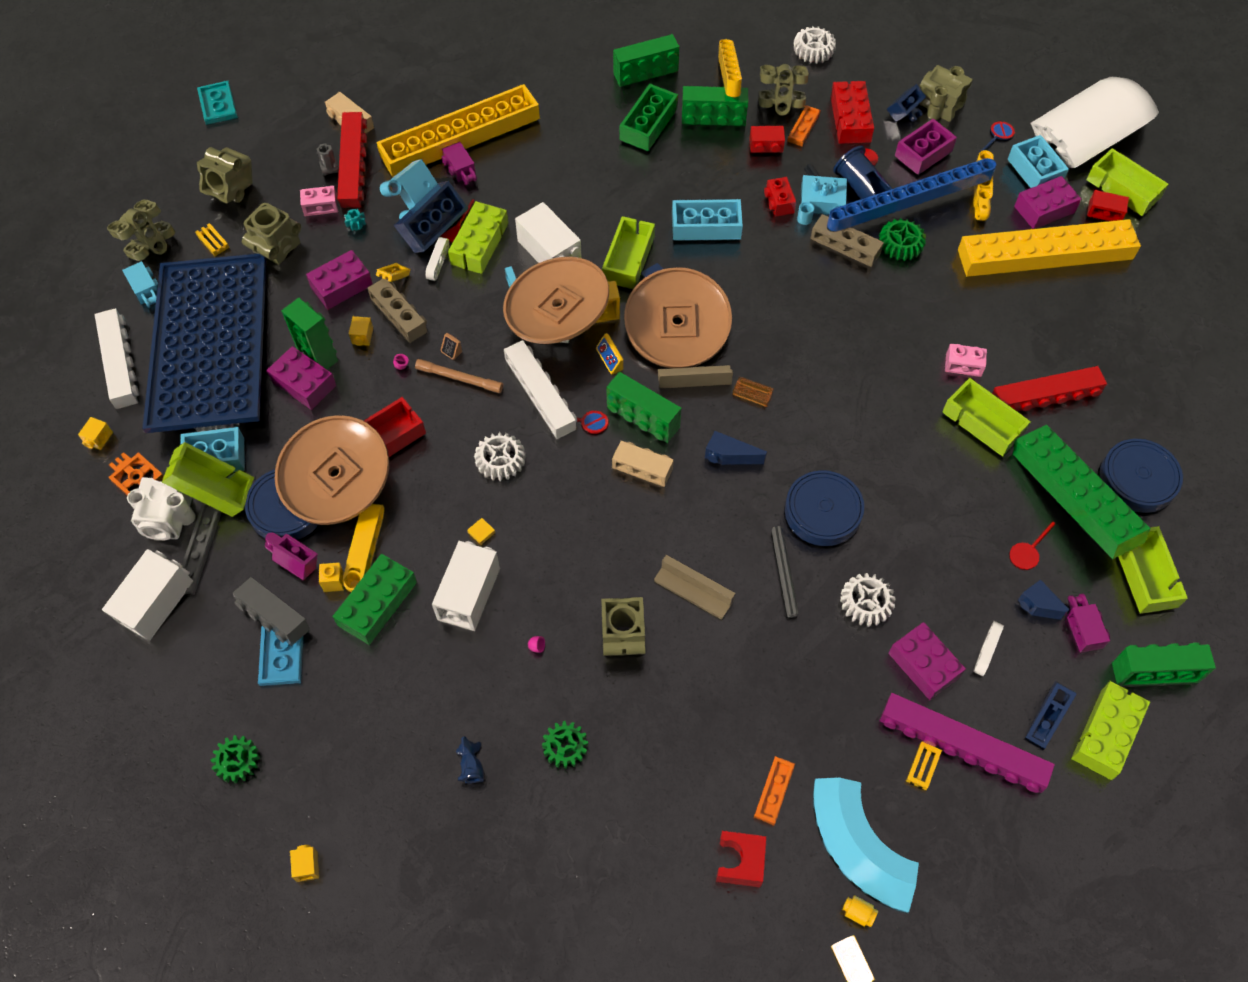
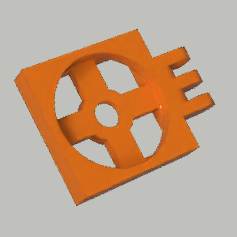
(126, 466)

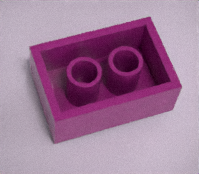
(925, 146)
(1047, 202)
(339, 279)
(301, 377)
(926, 661)

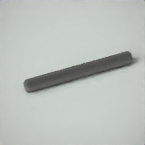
(785, 572)

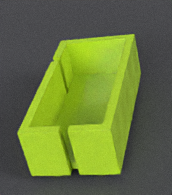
(1126, 178)
(478, 237)
(628, 252)
(986, 416)
(205, 479)
(1152, 573)
(1111, 730)

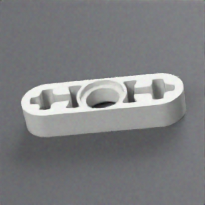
(437, 258)
(988, 648)

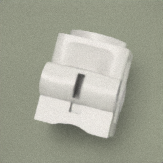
(159, 510)

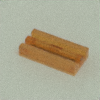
(752, 393)

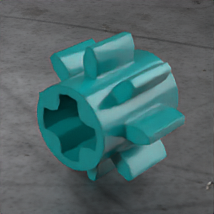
(355, 219)

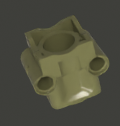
(944, 92)
(225, 174)
(271, 233)
(623, 613)

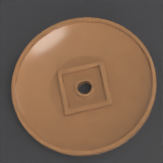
(561, 280)
(682, 295)
(318, 449)

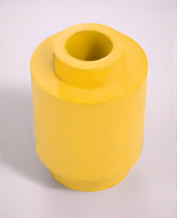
(860, 911)

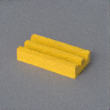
(205, 231)
(392, 273)
(917, 781)

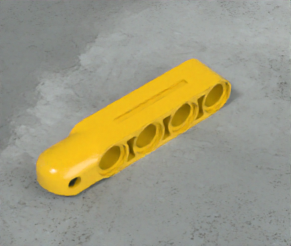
(983, 193)
(363, 545)

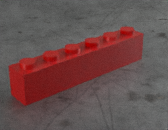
(351, 160)
(1052, 389)

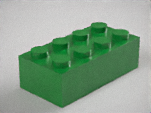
(646, 60)
(713, 106)
(648, 117)
(310, 333)
(643, 407)
(375, 599)
(1163, 664)

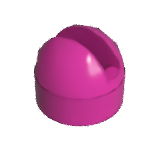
(400, 361)
(537, 644)

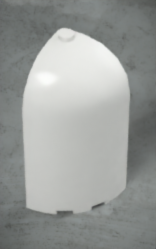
(1096, 119)

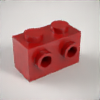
(767, 139)
(780, 196)
(1107, 206)

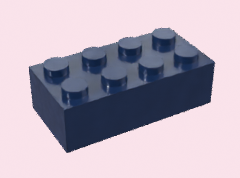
(431, 217)

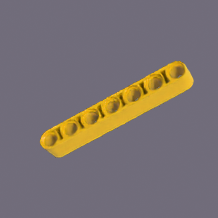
(730, 68)

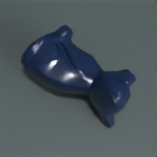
(470, 765)

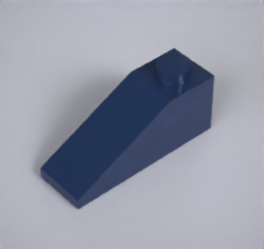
(730, 451)
(1050, 714)

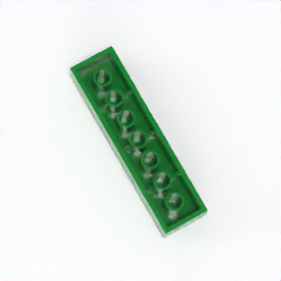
(1081, 491)

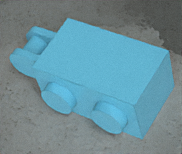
(142, 283)

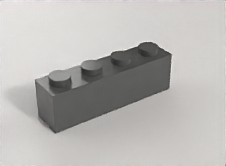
(271, 611)

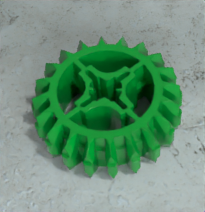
(912, 243)

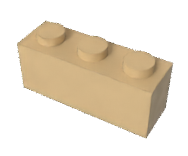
(340, 103)
(642, 463)

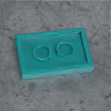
(217, 102)

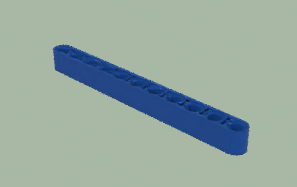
(911, 194)

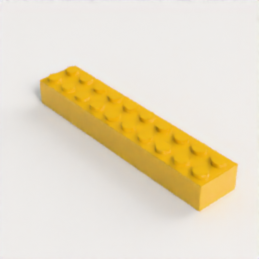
(466, 125)
(1048, 247)

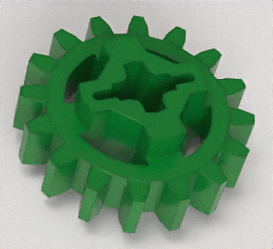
(573, 748)
(243, 749)

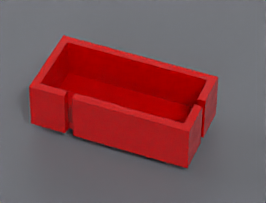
(852, 112)
(397, 425)

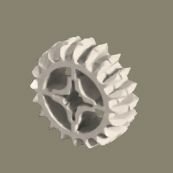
(814, 45)
(501, 463)
(867, 589)

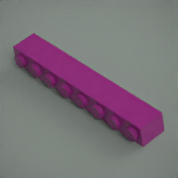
(967, 743)

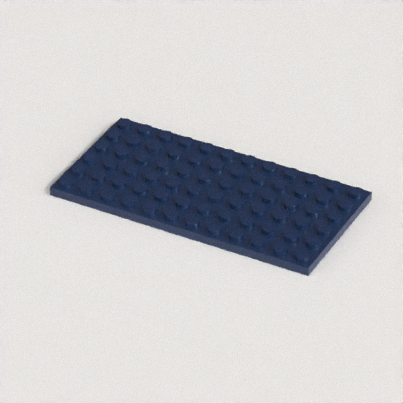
(206, 344)

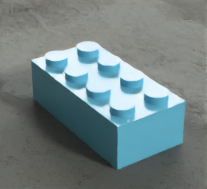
(707, 219)

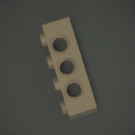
(848, 242)
(398, 310)

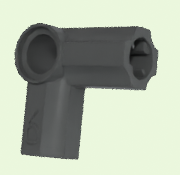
(327, 161)

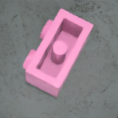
(319, 201)
(965, 360)

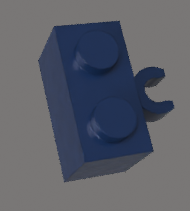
(907, 104)

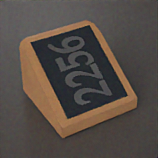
(451, 346)

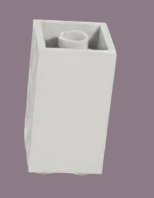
(546, 235)
(466, 585)
(148, 594)

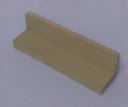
(695, 376)
(694, 587)

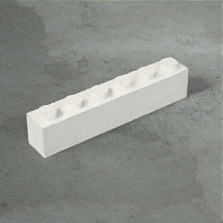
(116, 358)
(540, 389)

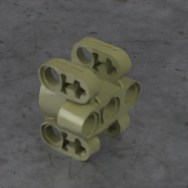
(790, 97)
(143, 229)

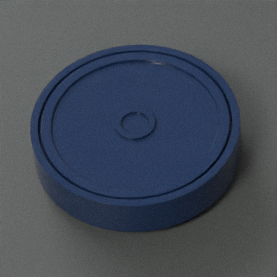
(1142, 474)
(824, 508)
(268, 512)

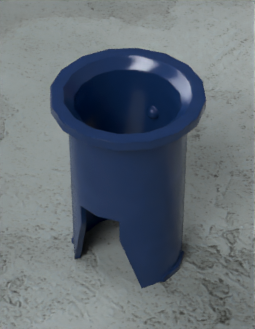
(861, 173)

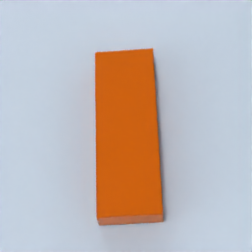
(804, 125)
(774, 790)

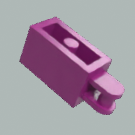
(459, 163)
(291, 554)
(1087, 624)

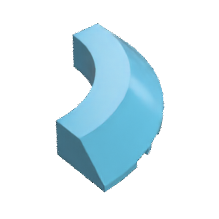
(857, 848)

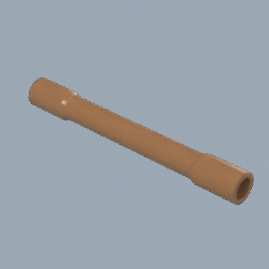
(487, 384)

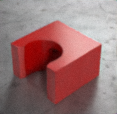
(752, 854)

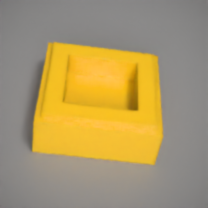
(481, 531)

